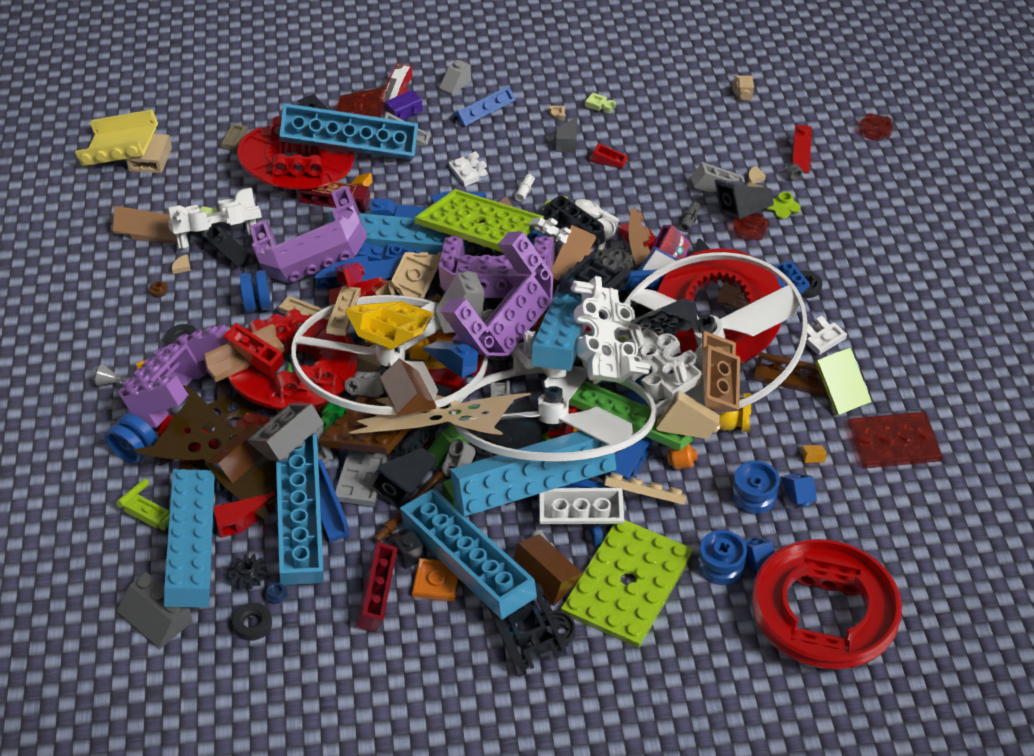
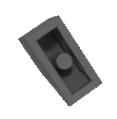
(566, 137)

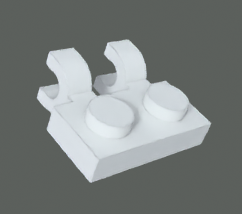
(463, 169)
(547, 227)
(826, 335)

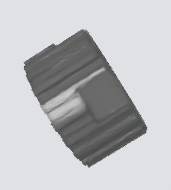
(794, 172)

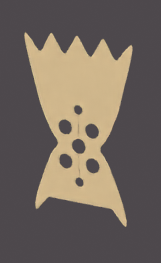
(482, 423)

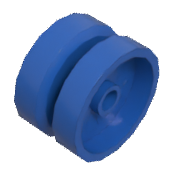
(254, 291)
(130, 434)
(755, 487)
(722, 557)

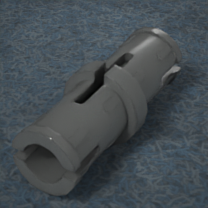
(690, 217)

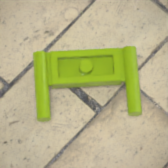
(143, 508)

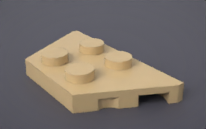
(415, 274)

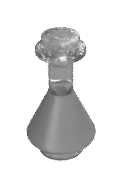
(103, 375)

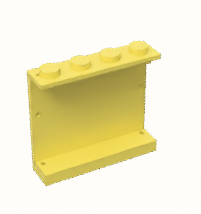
(119, 137)

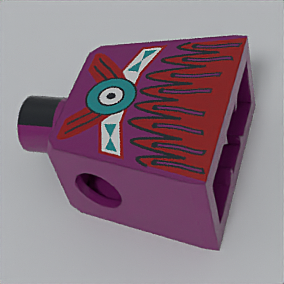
(672, 242)

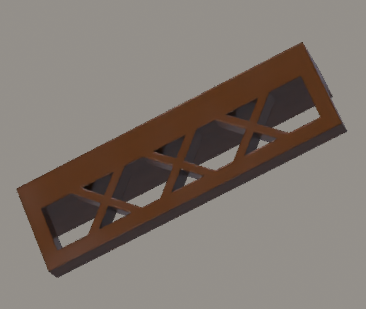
(796, 380)

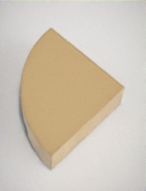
(557, 112)
(756, 175)
(181, 265)

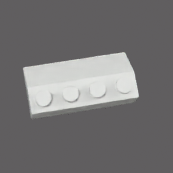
(581, 506)

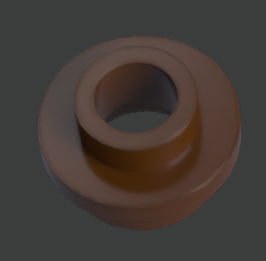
(158, 289)

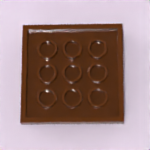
(375, 442)

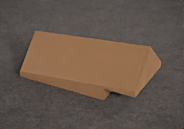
(143, 225)
(574, 250)
(720, 373)

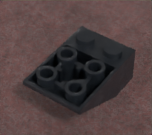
(670, 318)

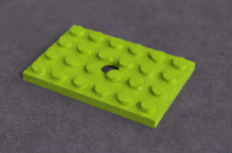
(461, 213)
(628, 609)

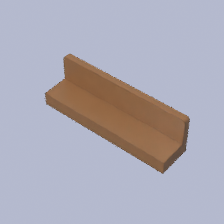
(228, 361)

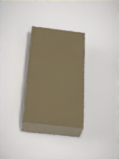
(233, 137)

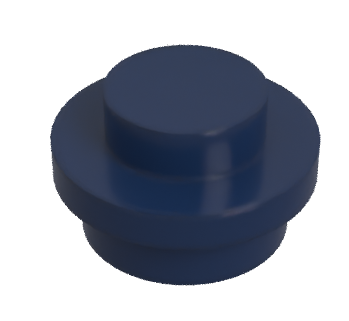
(276, 593)

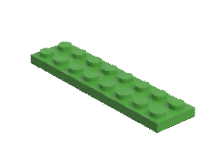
(593, 396)

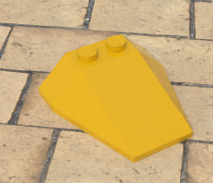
(388, 322)

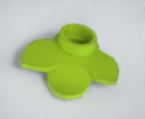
(784, 205)

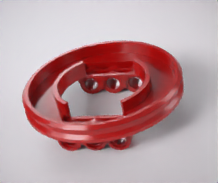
(831, 567)

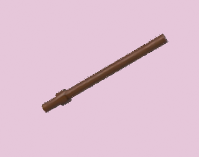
(391, 525)

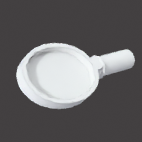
(594, 210)
(609, 228)

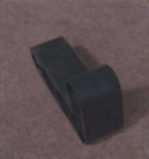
(570, 214)

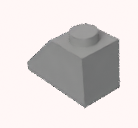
(456, 77)

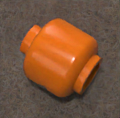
(682, 459)

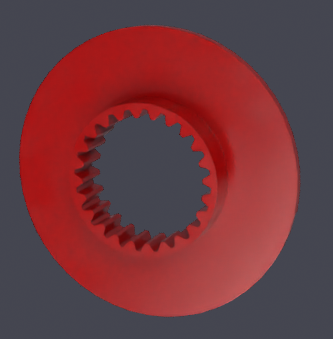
(262, 158)
(752, 281)
(328, 372)

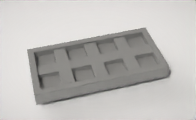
(356, 475)

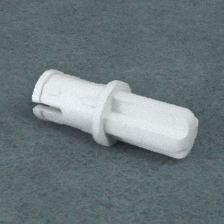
(524, 188)

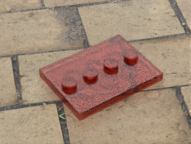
(363, 102)
(895, 440)

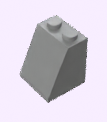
(463, 286)

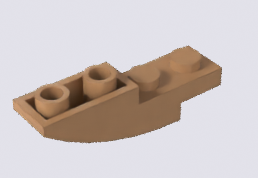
(638, 237)

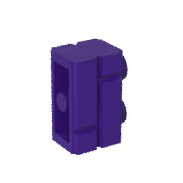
(404, 105)

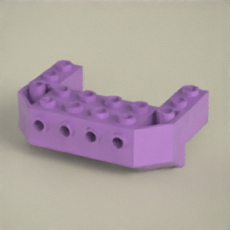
(313, 249)
(489, 269)
(516, 312)
(162, 377)

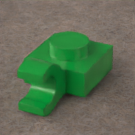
(331, 413)

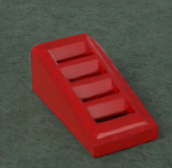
(608, 156)

